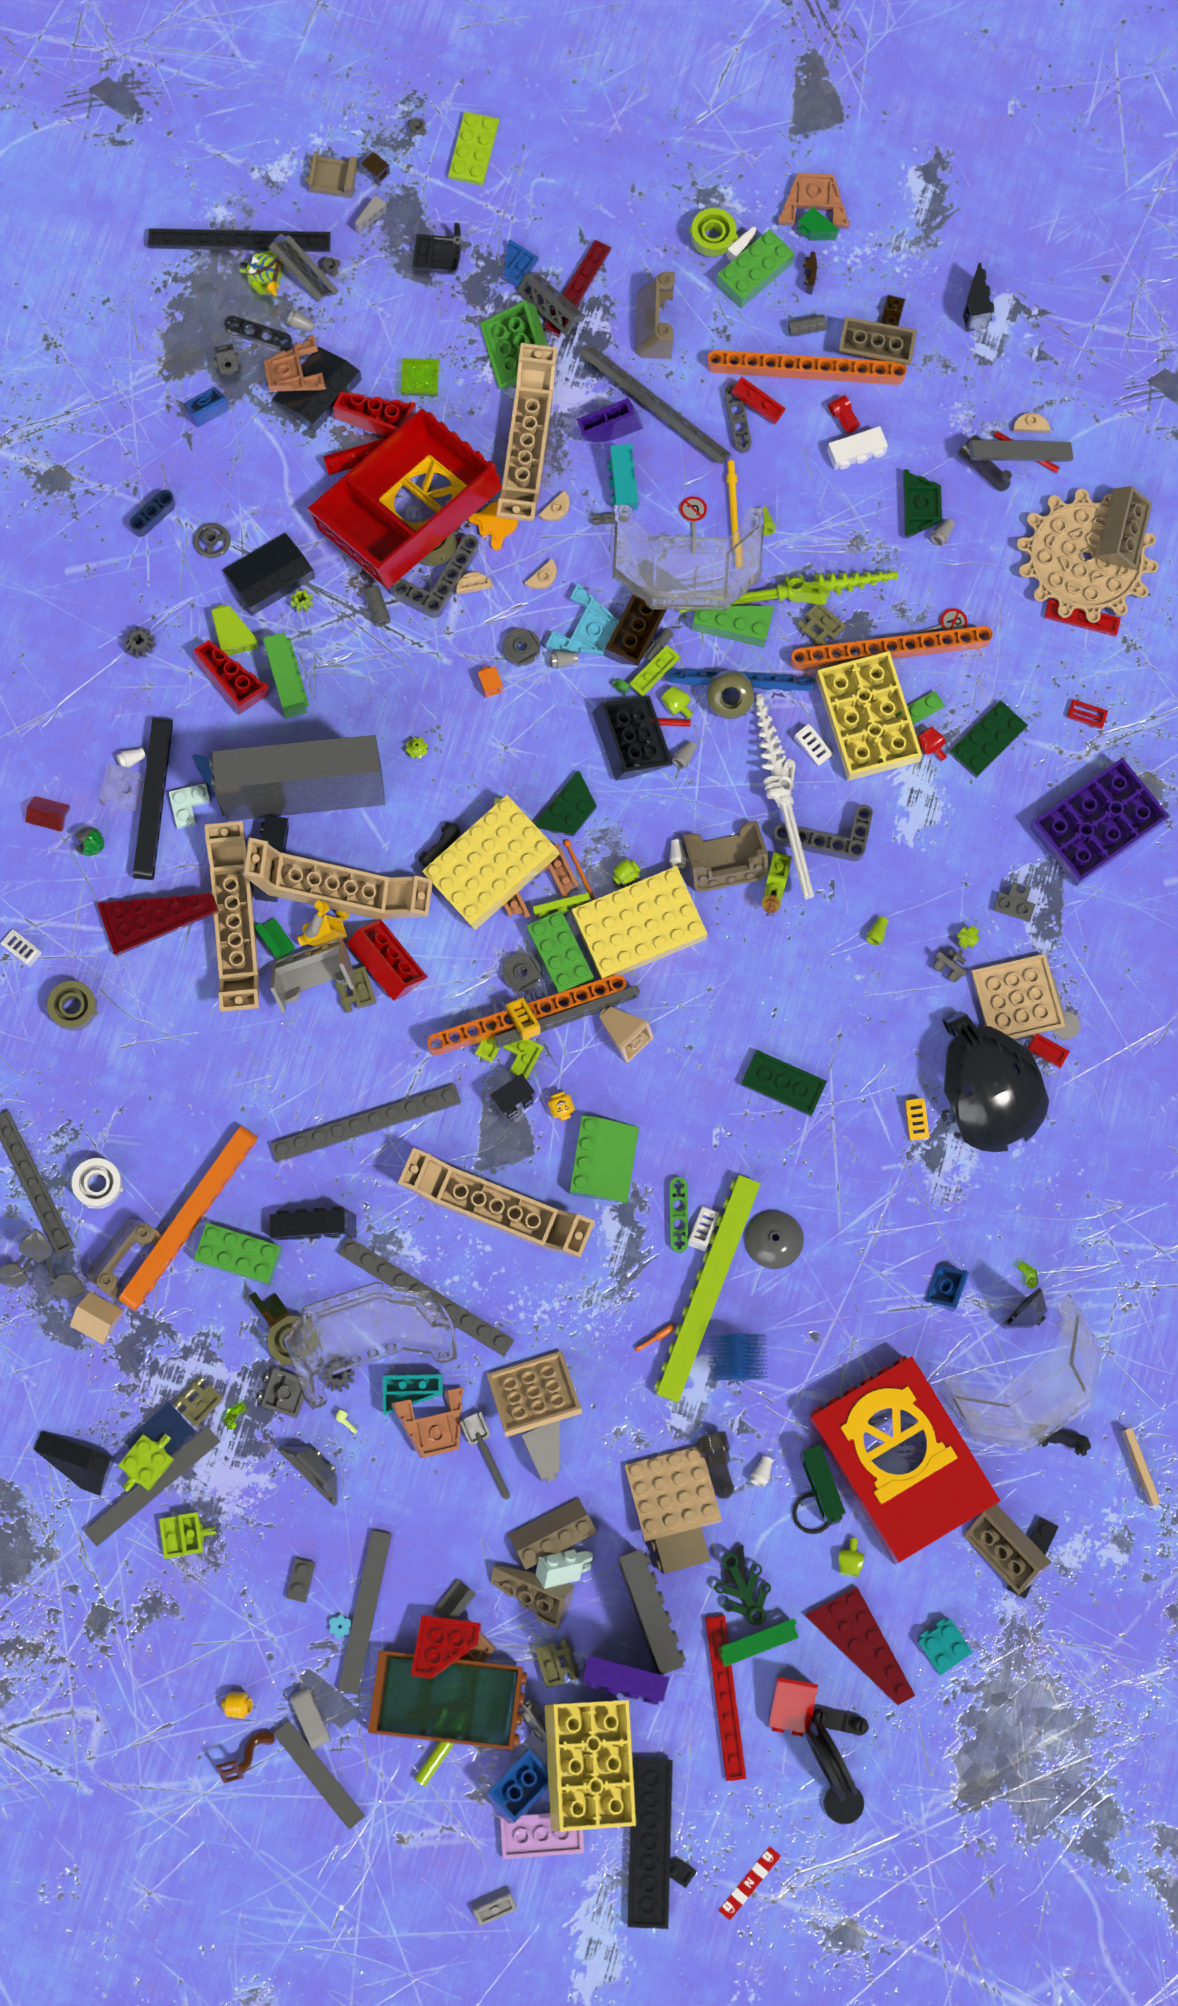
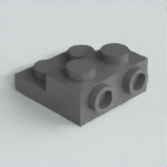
(280, 1393)

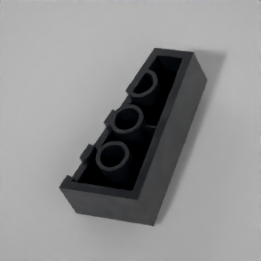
(312, 1224)

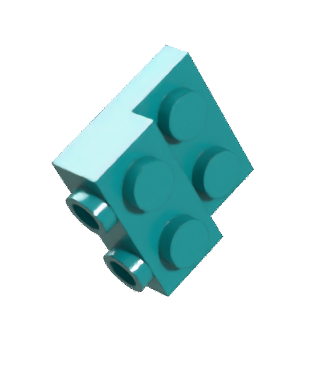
(944, 1646)

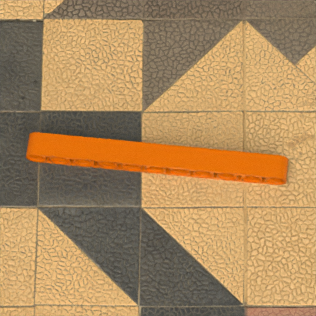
(797, 370)
(898, 642)
(502, 1027)
(188, 1218)

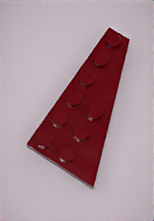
(145, 920)
(857, 1635)

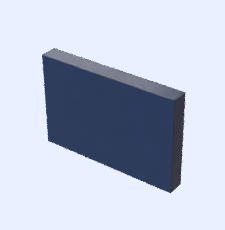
(167, 1422)

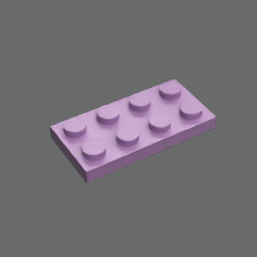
(533, 1838)

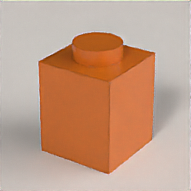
(490, 681)

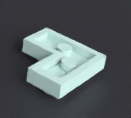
(183, 801)

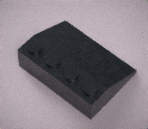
(315, 406)
(269, 573)
(631, 738)

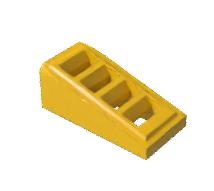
(528, 1029)
(916, 1102)

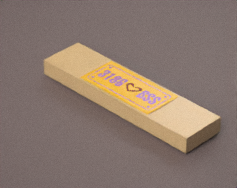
(1141, 1467)

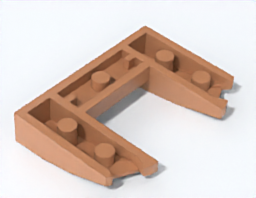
(562, 877)

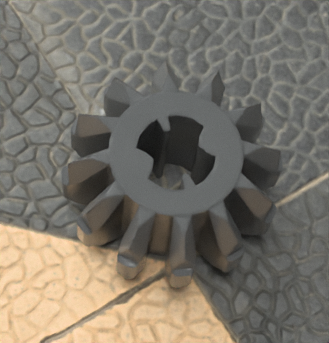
(134, 638)
(343, 1381)

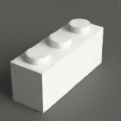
(857, 448)

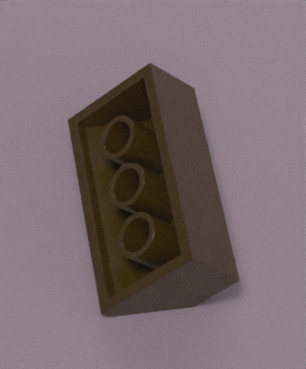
(634, 632)

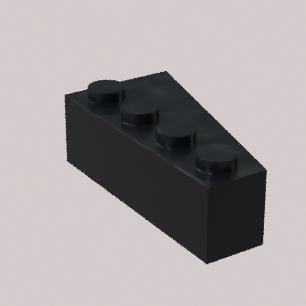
(275, 831)

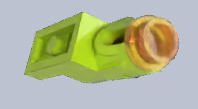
(776, 882)

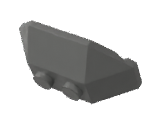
(314, 1469)

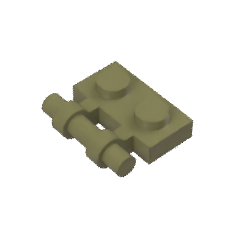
(825, 621)
(362, 991)
(202, 1405)
(551, 1666)

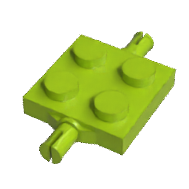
(146, 1462)

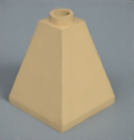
(626, 1031)

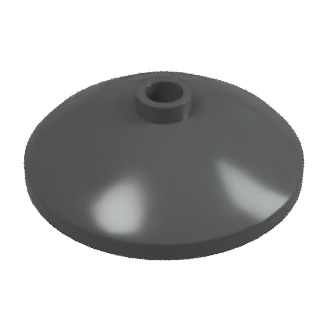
(774, 1253)

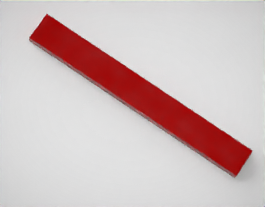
(725, 1701)

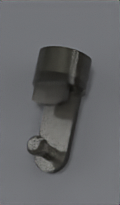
(986, 468)
(715, 1450)

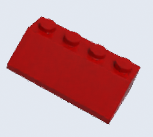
(386, 959)

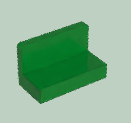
(275, 938)

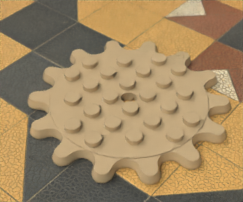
(1062, 570)

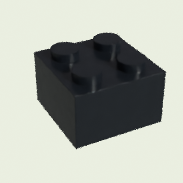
(513, 1097)

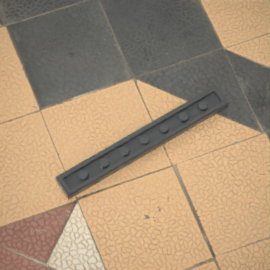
(572, 1014)
(34, 1185)
(140, 1496)
(364, 1612)

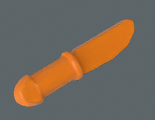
(658, 1335)

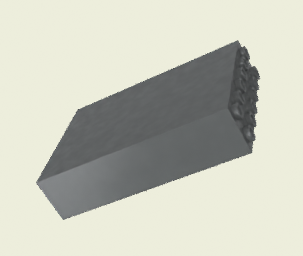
(297, 778)

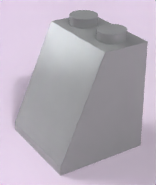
(544, 1450)

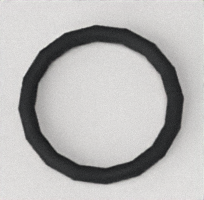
(796, 1519)

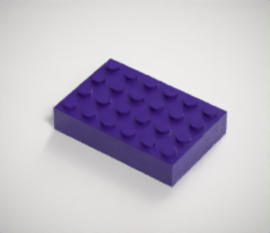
(1099, 821)
(626, 1679)

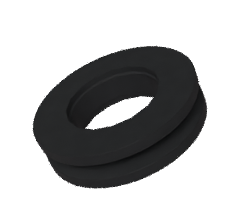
(831, 1762)

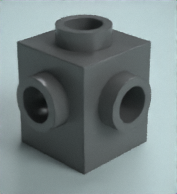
(226, 359)

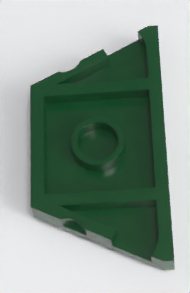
(921, 503)
(569, 808)

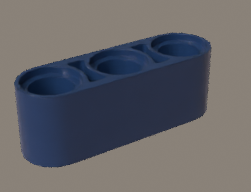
(154, 504)

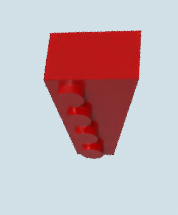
(373, 414)
(229, 677)

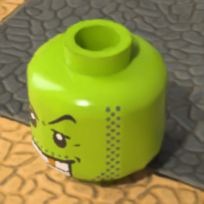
(626, 872)

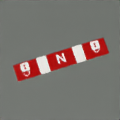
(749, 1883)

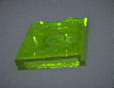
(420, 377)

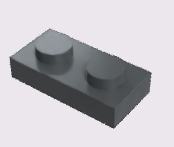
(300, 1580)

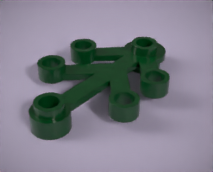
(744, 1592)

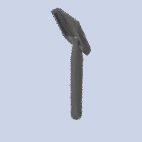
(476, 1432)

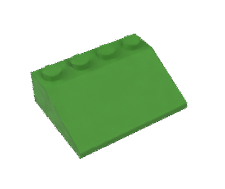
(504, 337)
(604, 1159)

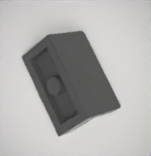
(455, 1601)

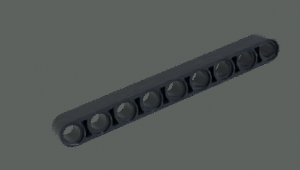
(153, 798)

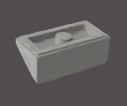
(493, 1906)

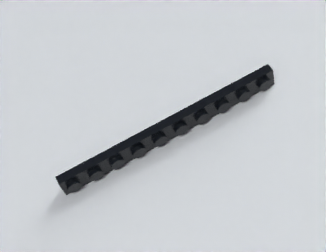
(234, 239)

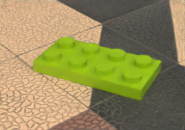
(473, 148)

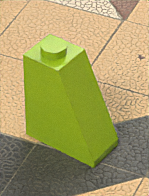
(232, 632)

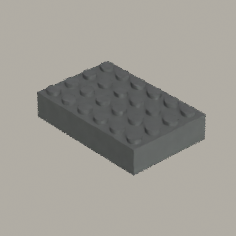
(650, 1612)

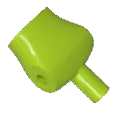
(677, 701)
(851, 1560)

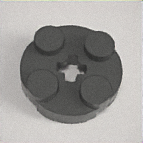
(520, 657)
(520, 983)

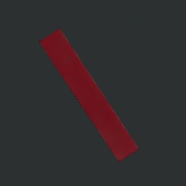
(581, 281)

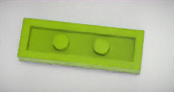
(654, 671)
(564, 904)

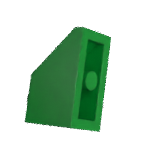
(816, 226)

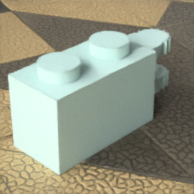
(562, 1567)

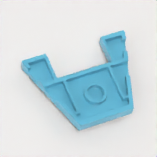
(592, 631)

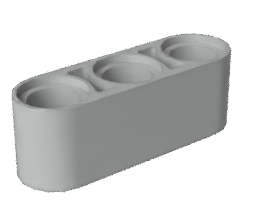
(310, 1718)

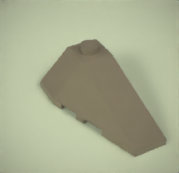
(547, 1603)

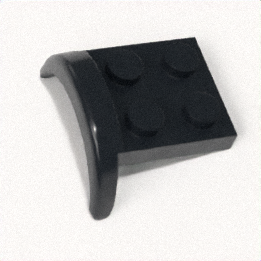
(438, 253)

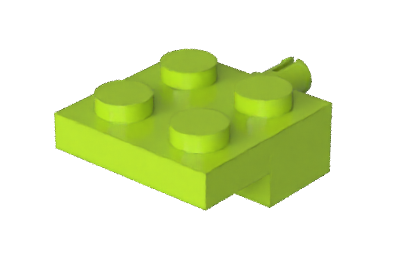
(183, 1535)

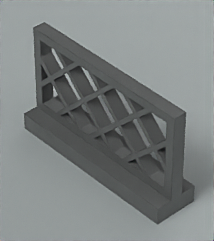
(302, 267)

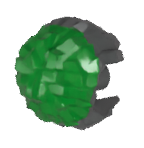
(90, 840)

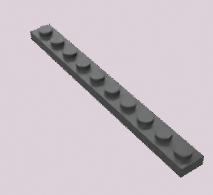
(656, 404)
(365, 1123)
(393, 1276)

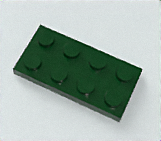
(988, 739)
(783, 1083)

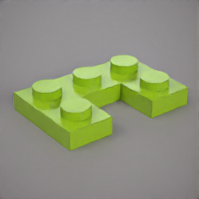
(526, 1051)

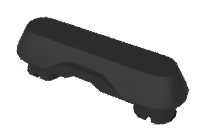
(449, 836)
(1079, 1442)
(840, 1721)

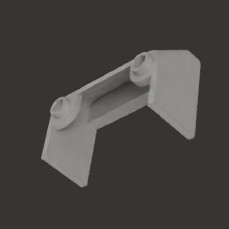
(309, 969)

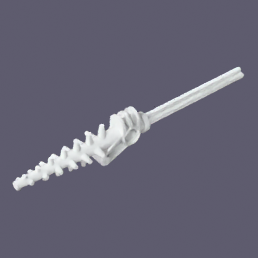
(779, 788)

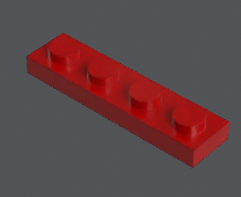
(350, 457)

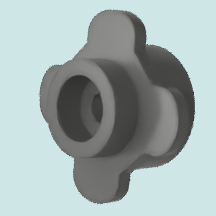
(416, 122)
(335, 263)

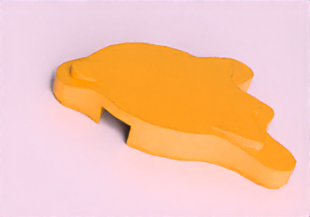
(492, 525)

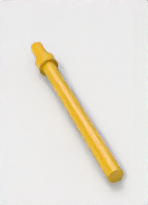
(731, 480)

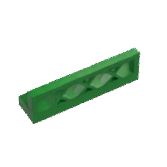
(758, 1642)

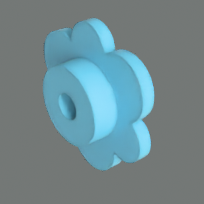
(334, 1629)

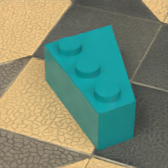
(623, 476)
(414, 1386)

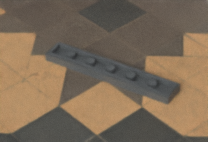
(1020, 450)
(319, 1775)

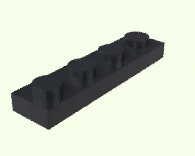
(1042, 1538)

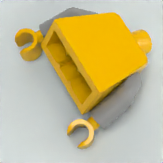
(323, 927)

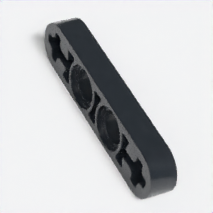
(257, 335)

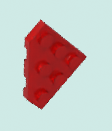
(442, 1643)

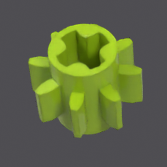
(304, 604)
(968, 937)

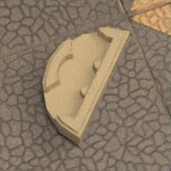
(1031, 423)
(556, 509)
(544, 577)
(473, 582)

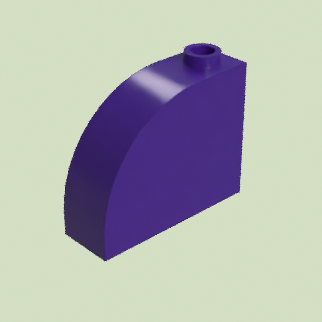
(610, 422)

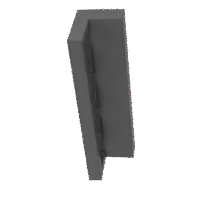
(552, 295)

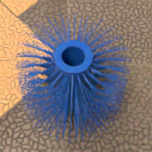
(738, 1357)

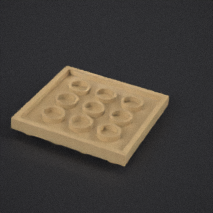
(1019, 997)
(534, 1394)
(673, 1493)

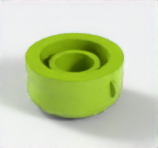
(716, 220)

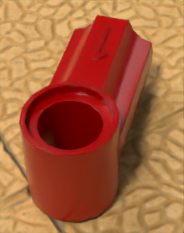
(843, 411)

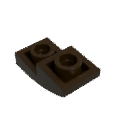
(810, 266)
(892, 310)

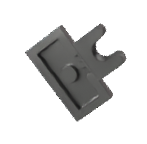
(1015, 903)

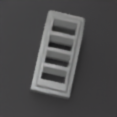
(372, 211)

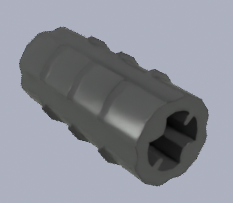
(807, 325)
(377, 606)

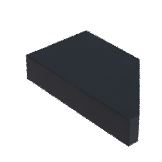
(741, 1566)
(681, 1872)

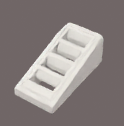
(741, 244)
(808, 749)
(29, 961)
(700, 1240)

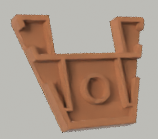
(815, 191)
(286, 373)
(433, 1433)

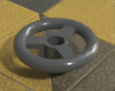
(212, 534)

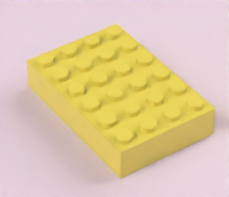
(862, 710)
(491, 862)
(639, 924)
(590, 1765)

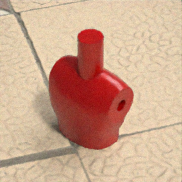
(931, 742)

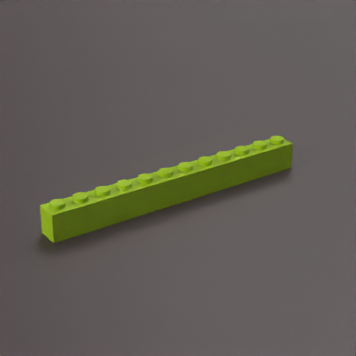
(708, 1289)

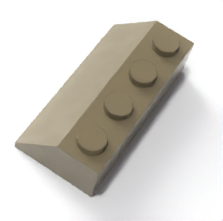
(877, 340)
(1125, 528)
(552, 1533)
(1007, 1548)

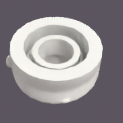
(86, 1172)

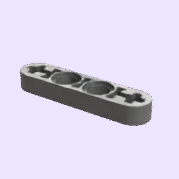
(737, 418)

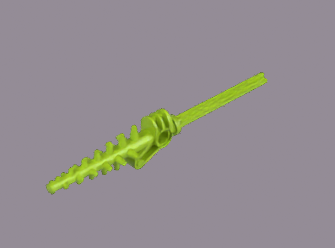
(815, 591)

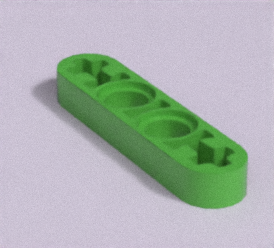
(678, 1215)

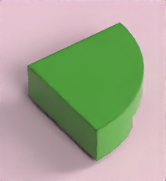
(621, 686)

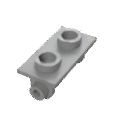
(530, 1714)

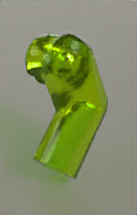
(1030, 1274)
(231, 1415)

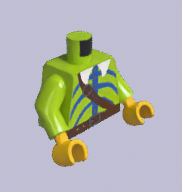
(263, 273)

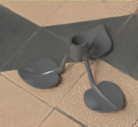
(39, 1249)

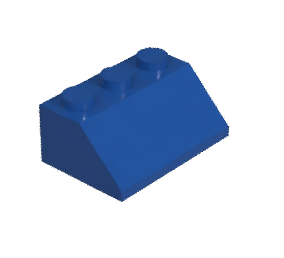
(519, 1787)

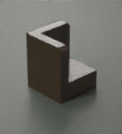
(377, 167)

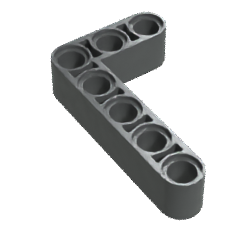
(443, 582)
(829, 839)

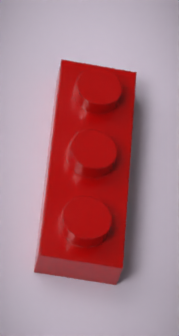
(758, 400)

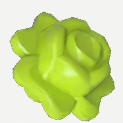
(416, 747)

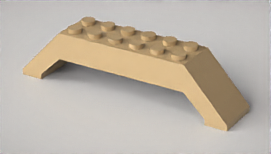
(528, 432)
(338, 886)
(235, 920)
(495, 1205)

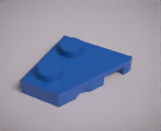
(518, 263)

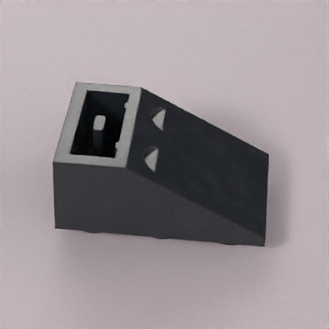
(978, 306)

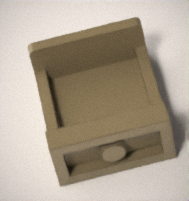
(332, 176)
(681, 1550)

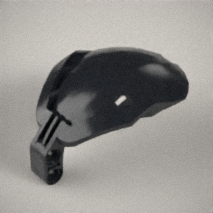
(1002, 1102)

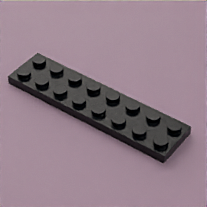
(650, 1845)

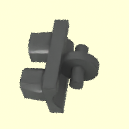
(957, 970)

